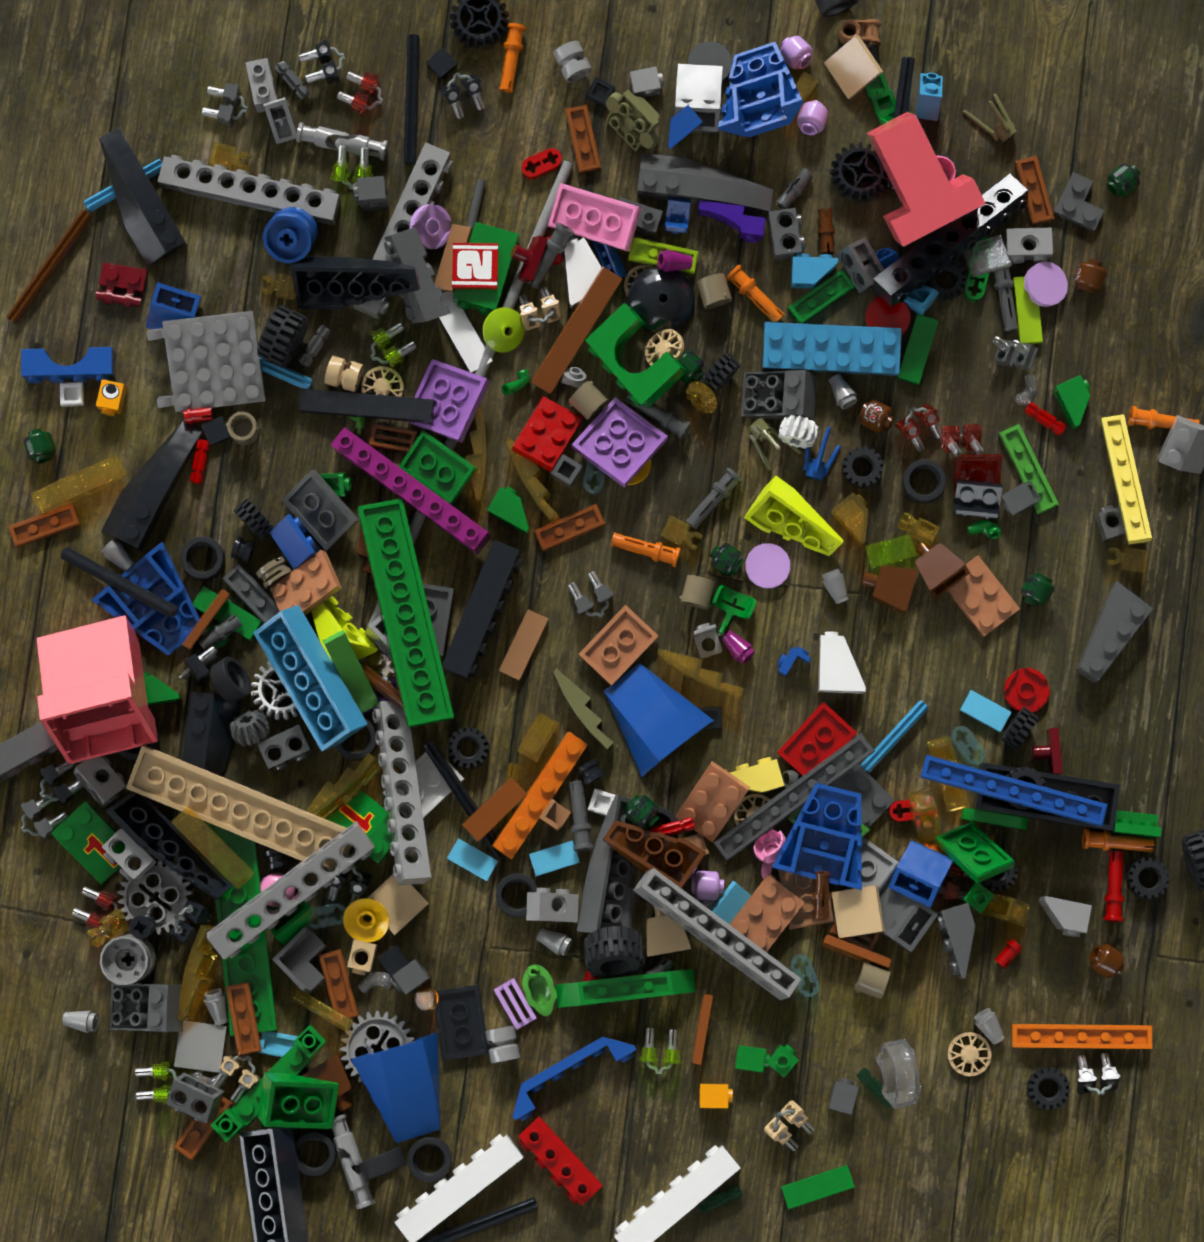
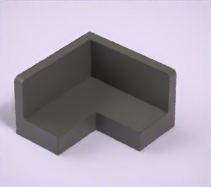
(297, 957)

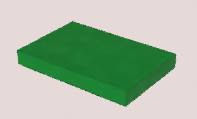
(438, 467)
(974, 852)

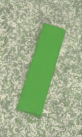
(1028, 466)
(350, 670)

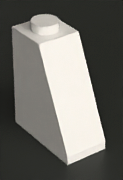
(580, 269)
(837, 667)

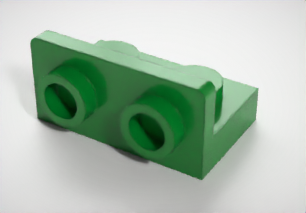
(1136, 824)

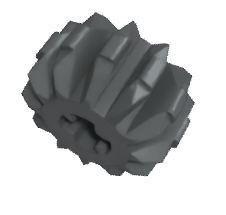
(249, 728)

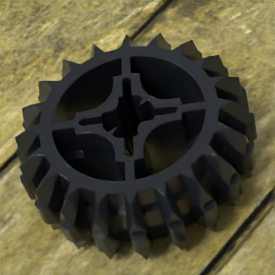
(485, 12)
(851, 170)

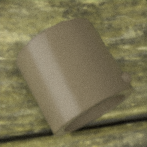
(714, 291)
(588, 400)
(243, 428)
(697, 592)
(872, 980)

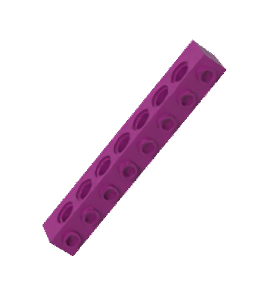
(411, 491)

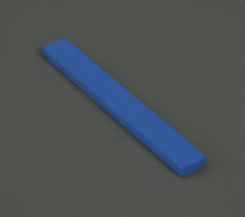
(1013, 790)

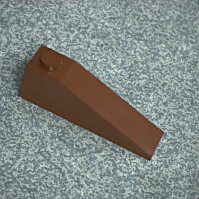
(648, 850)

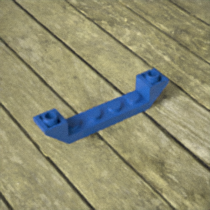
(525, 1105)

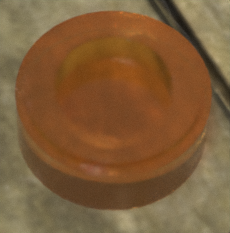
(426, 998)

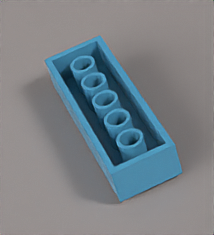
(831, 348)
(310, 677)

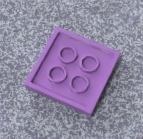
(455, 396)
(619, 442)

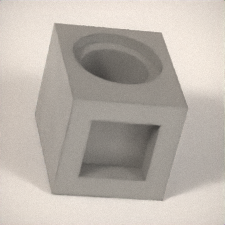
(646, 82)

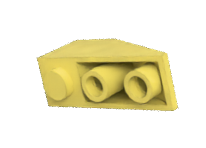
(760, 777)

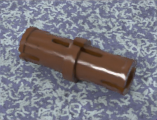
(826, 231)
(821, 895)

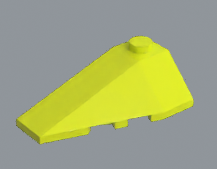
(786, 512)
(331, 620)

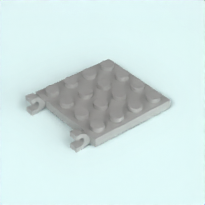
(212, 361)

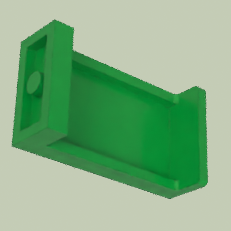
(486, 299)

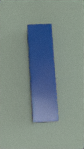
(610, 258)

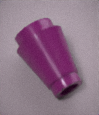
(673, 261)
(738, 647)

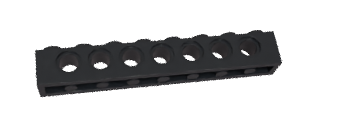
(940, 243)

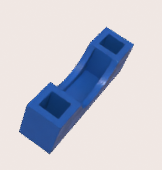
(97, 364)

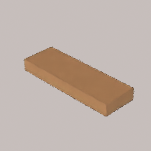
(457, 234)
(523, 645)

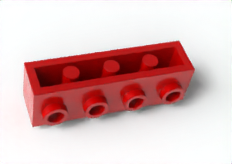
(560, 1160)

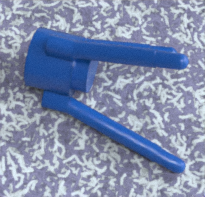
(816, 469)

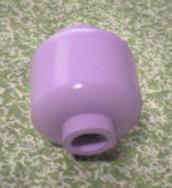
(796, 52)
(812, 117)
(707, 885)

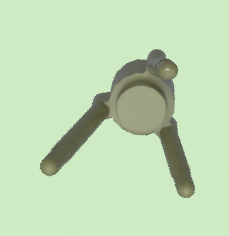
(1004, 129)
(762, 431)

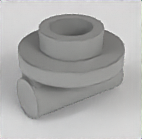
(574, 377)

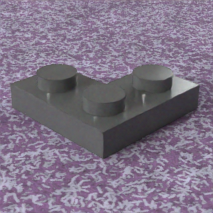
(1074, 208)

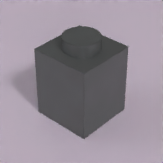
(566, 471)
(1021, 498)
(843, 1096)

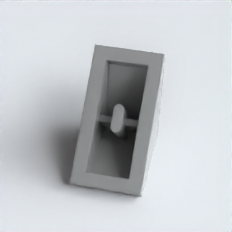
(280, 120)

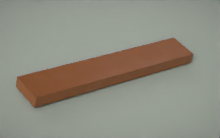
(576, 330)

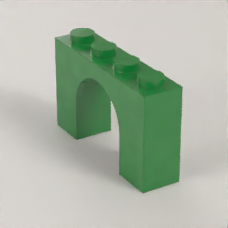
(608, 343)

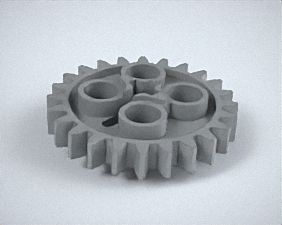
(167, 880)
(359, 1036)

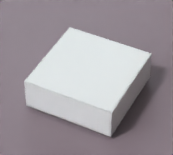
(72, 394)
(600, 802)

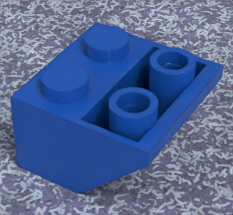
(171, 304)
(292, 542)
(921, 873)

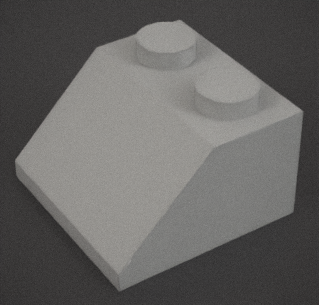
(1184, 446)
(1067, 915)

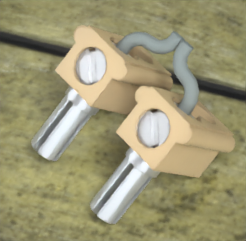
(530, 315)
(246, 1081)
(794, 1115)

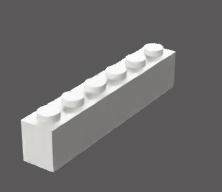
(458, 1189)
(680, 1198)

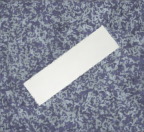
(462, 333)

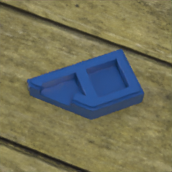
(682, 125)

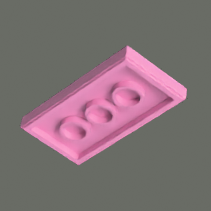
(595, 216)

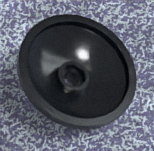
(645, 301)

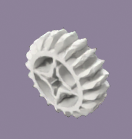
(264, 680)

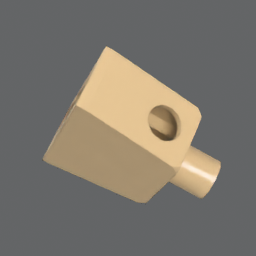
(664, 935)

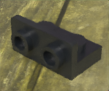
(977, 498)

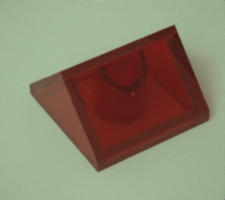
(977, 468)

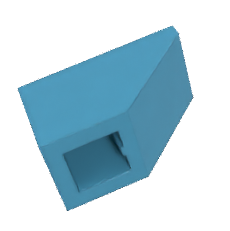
(929, 96)
(810, 271)

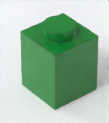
(751, 1058)

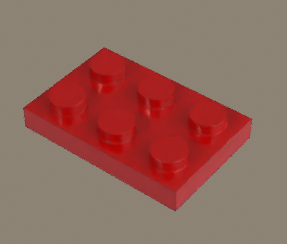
(547, 434)
(816, 740)

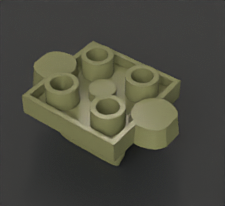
(633, 120)

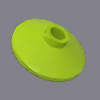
(495, 326)

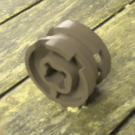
(273, 572)

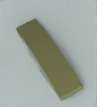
(578, 701)

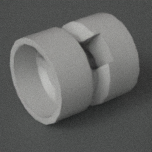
(571, 58)
(502, 1044)

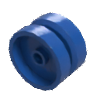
(290, 234)

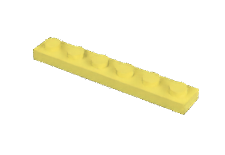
(1126, 479)

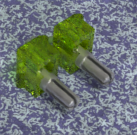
(341, 171)
(393, 356)
(649, 1052)
(158, 1071)

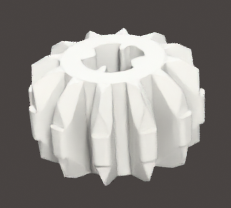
(798, 431)

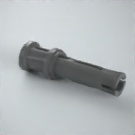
(554, 246)
(1003, 285)
(666, 419)
(718, 487)
(581, 826)

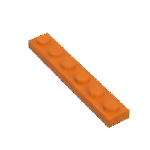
(539, 795)
(1081, 1036)

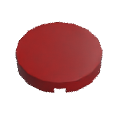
(883, 315)
(1026, 689)

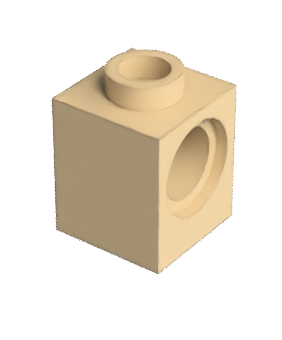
(357, 947)

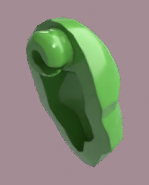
(539, 989)

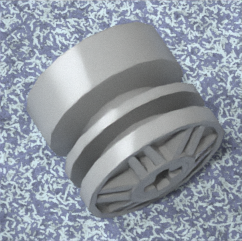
(125, 972)

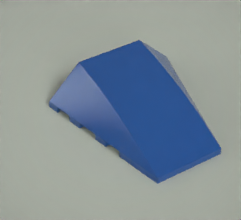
(759, 93)
(158, 575)
(652, 716)
(826, 838)
(404, 1086)

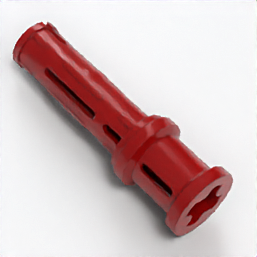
(1114, 897)

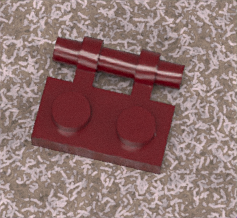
(124, 278)

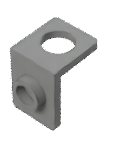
(703, 632)

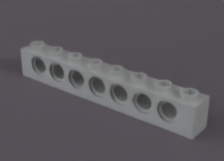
(429, 157)
(173, 166)
(353, 835)
(405, 872)
(717, 934)

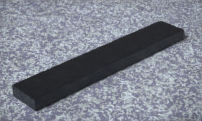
(366, 405)

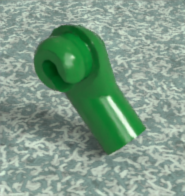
(516, 386)
(986, 527)

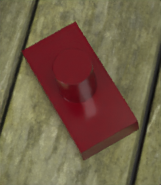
(529, 257)
(1050, 751)

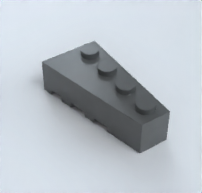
(425, 303)
(1115, 626)
(25, 750)

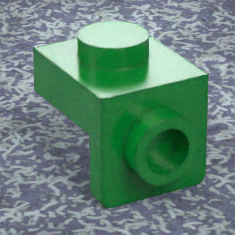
(338, 482)
(978, 898)
(783, 1059)

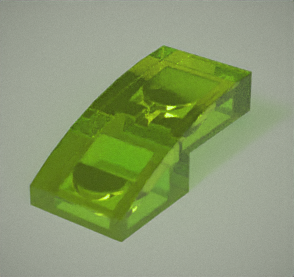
(891, 551)

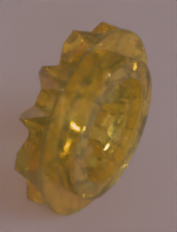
(706, 401)

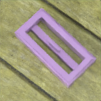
(505, 986)

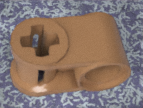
(866, 29)

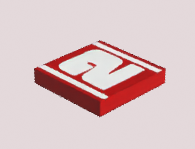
(475, 266)

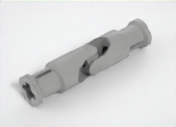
(353, 143)
(345, 1145)

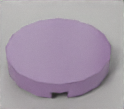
(432, 225)
(1045, 284)
(767, 566)

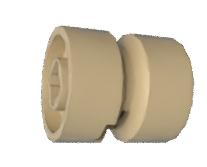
(344, 373)

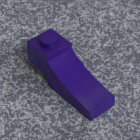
(749, 227)

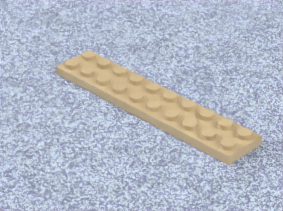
(232, 805)

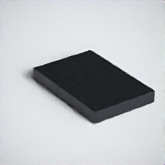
(461, 1023)

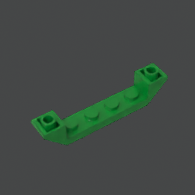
(625, 988)
(293, 1062)

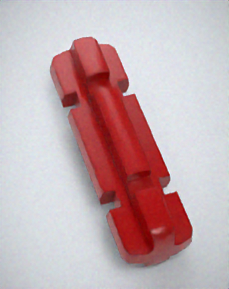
(1045, 419)
(199, 462)
(675, 827)

